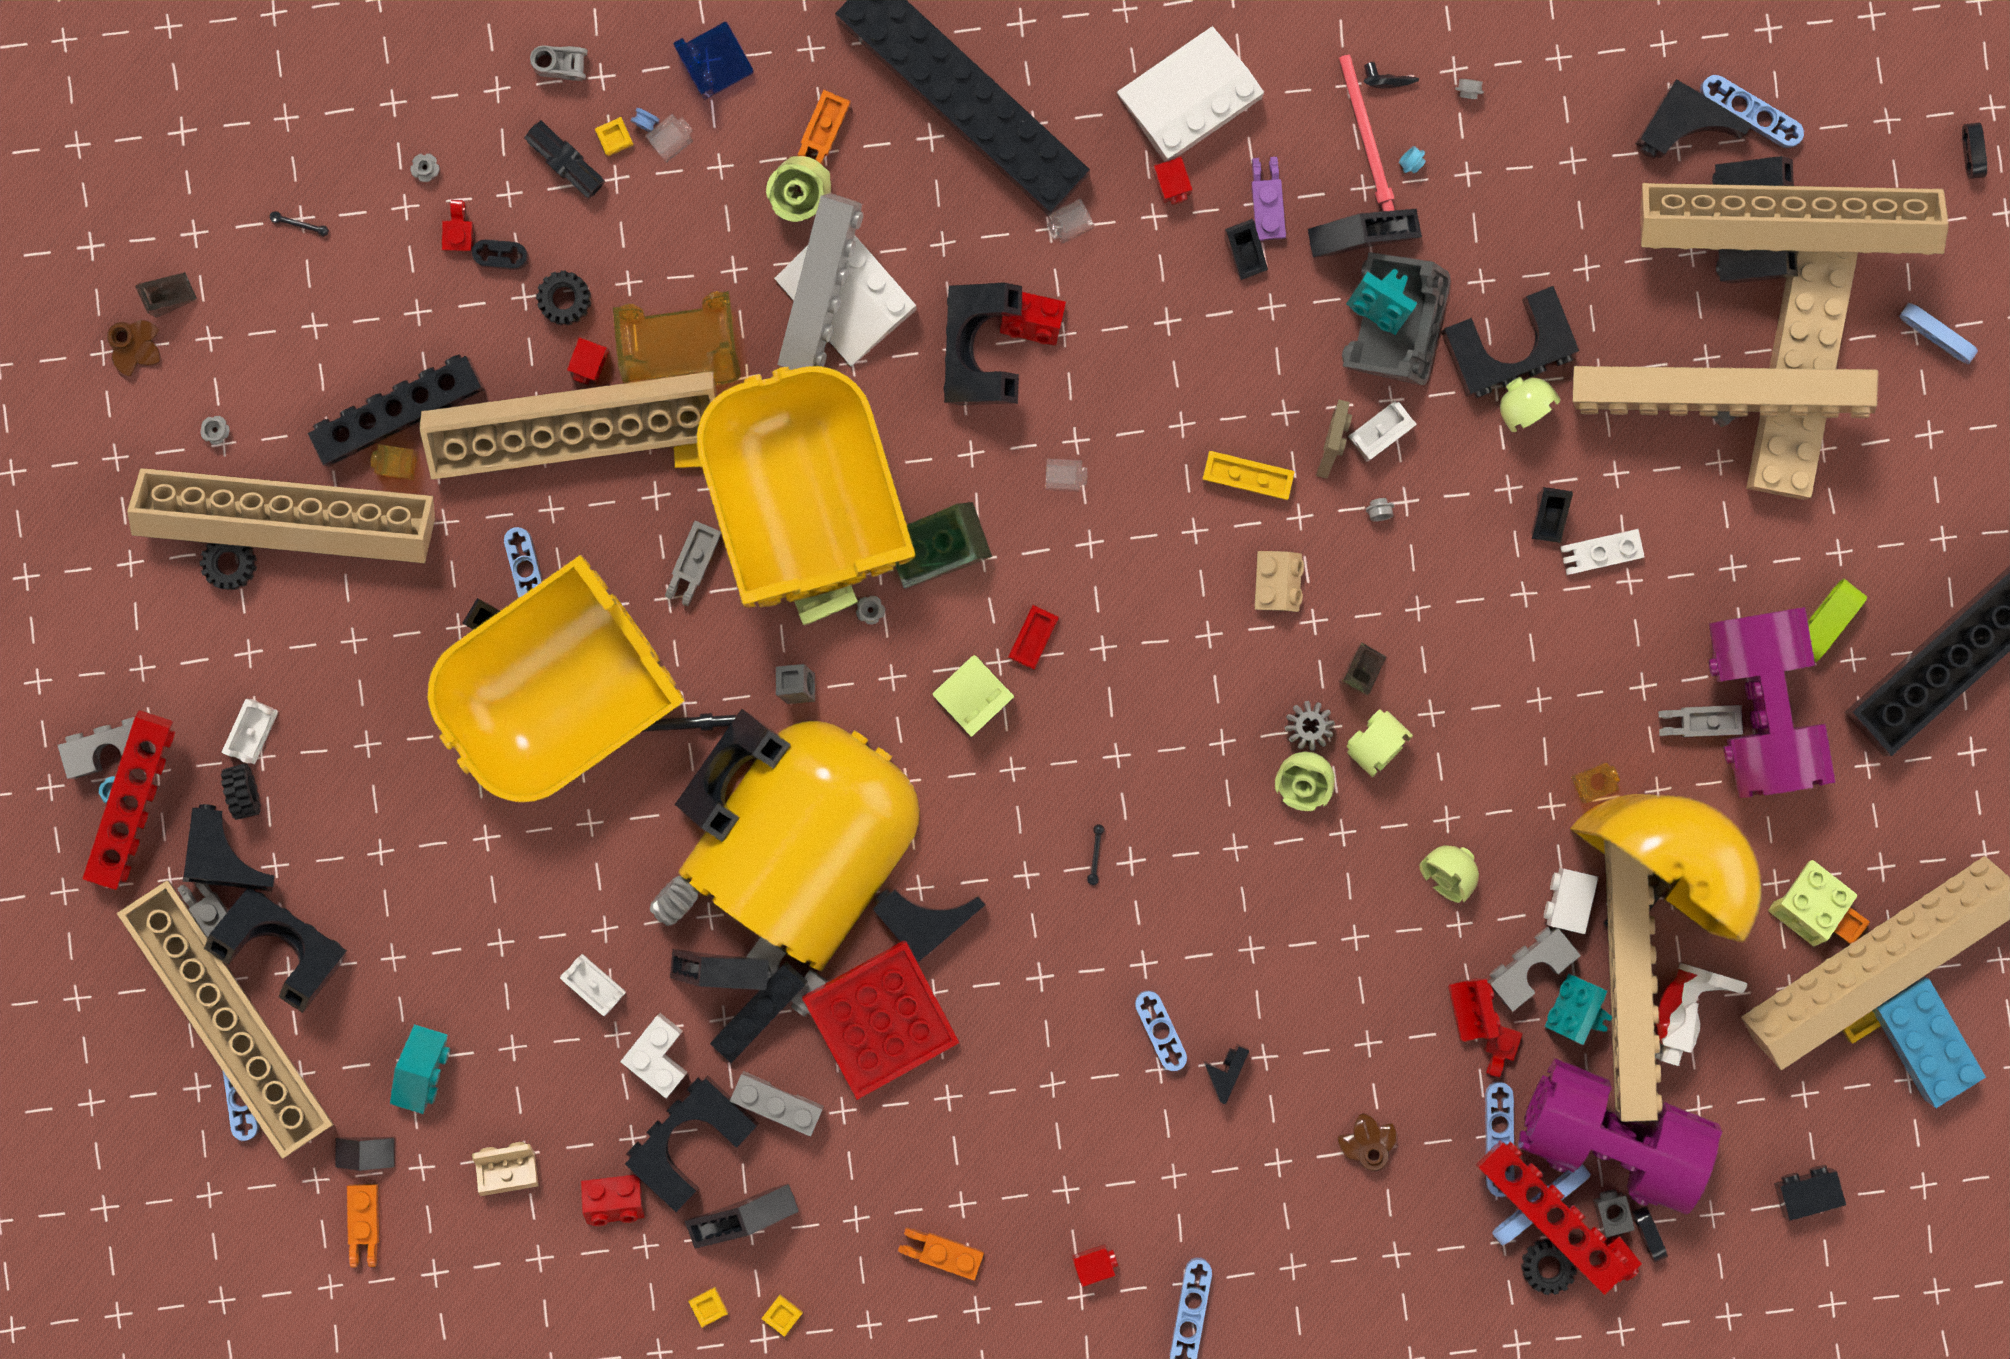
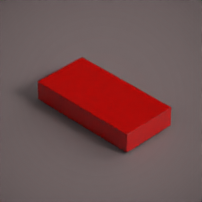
(1033, 637)

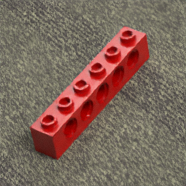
(100, 867)
(1603, 1275)

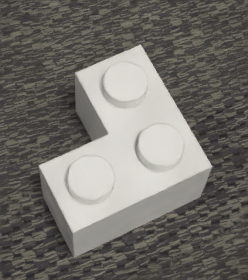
(649, 1059)

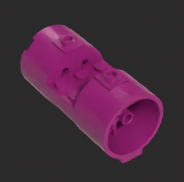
(1779, 755)
(1665, 1159)

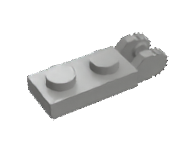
(694, 559)
(1705, 721)
(207, 911)

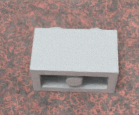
(1570, 900)

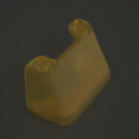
(678, 342)

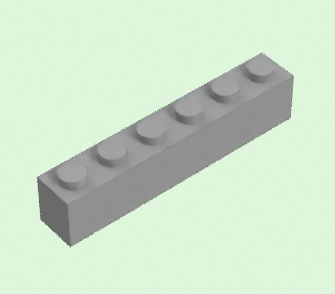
(820, 282)

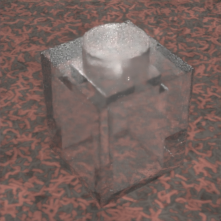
(670, 137)
(1070, 222)
(1065, 475)

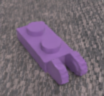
(1268, 202)

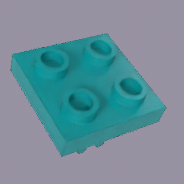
(1382, 301)
(1578, 1010)

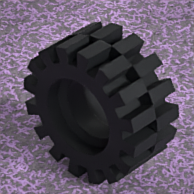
(546, 293)
(232, 581)
(240, 791)
(1543, 1284)

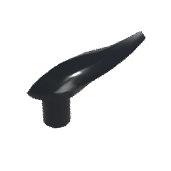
(1385, 81)

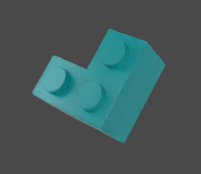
(418, 1069)

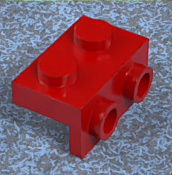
(1038, 321)
(1474, 1009)
(612, 1200)

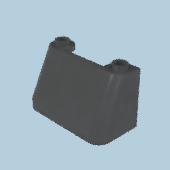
(1412, 350)

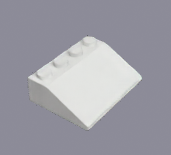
(1190, 94)
(869, 303)

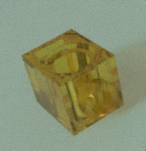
(394, 462)
(1583, 782)

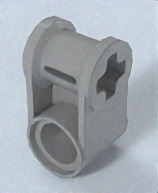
(561, 62)

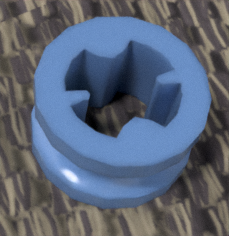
(644, 120)

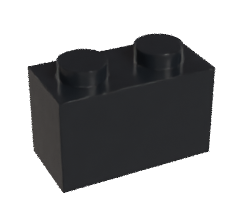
(1809, 1193)

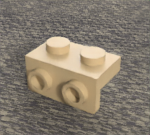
(1279, 581)
(505, 1168)

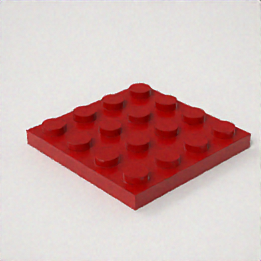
(880, 1019)

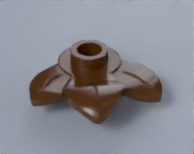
(137, 348)
(1368, 1138)

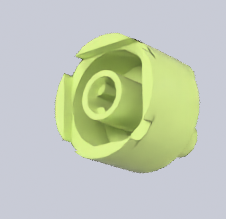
(783, 191)
(1378, 743)

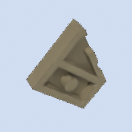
(1334, 442)

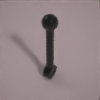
(276, 217)
(1093, 877)

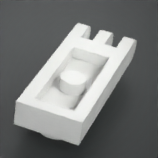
(1604, 551)

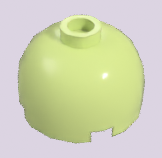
(1526, 402)
(1305, 781)
(1453, 871)

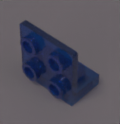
(714, 60)

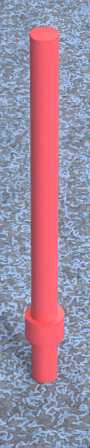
(1383, 194)

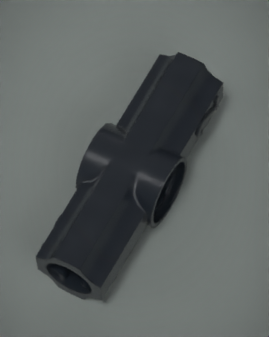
(564, 159)

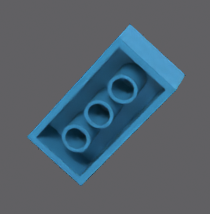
(1929, 1043)

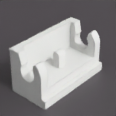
(1382, 430)
(250, 731)
(593, 985)

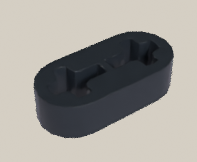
(1974, 150)
(501, 247)
(1649, 1234)

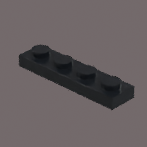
(758, 1012)

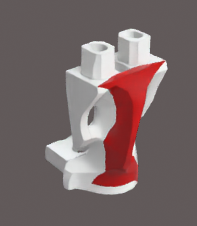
(1678, 1008)

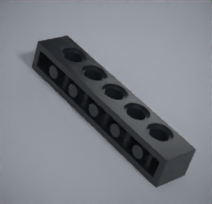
(324, 433)

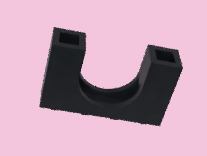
(1755, 265)
(967, 310)
(1552, 344)
(705, 794)
(258, 916)
(652, 1159)

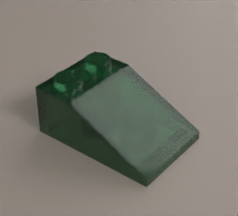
(944, 544)

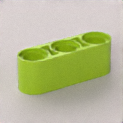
(1834, 616)

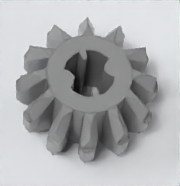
(1308, 735)
(674, 901)

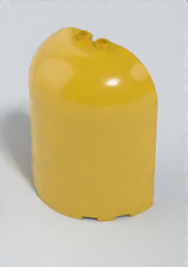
(800, 485)
(548, 687)
(809, 840)
(1688, 842)

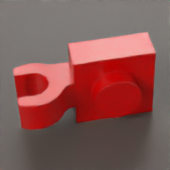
(457, 233)
(1502, 1047)

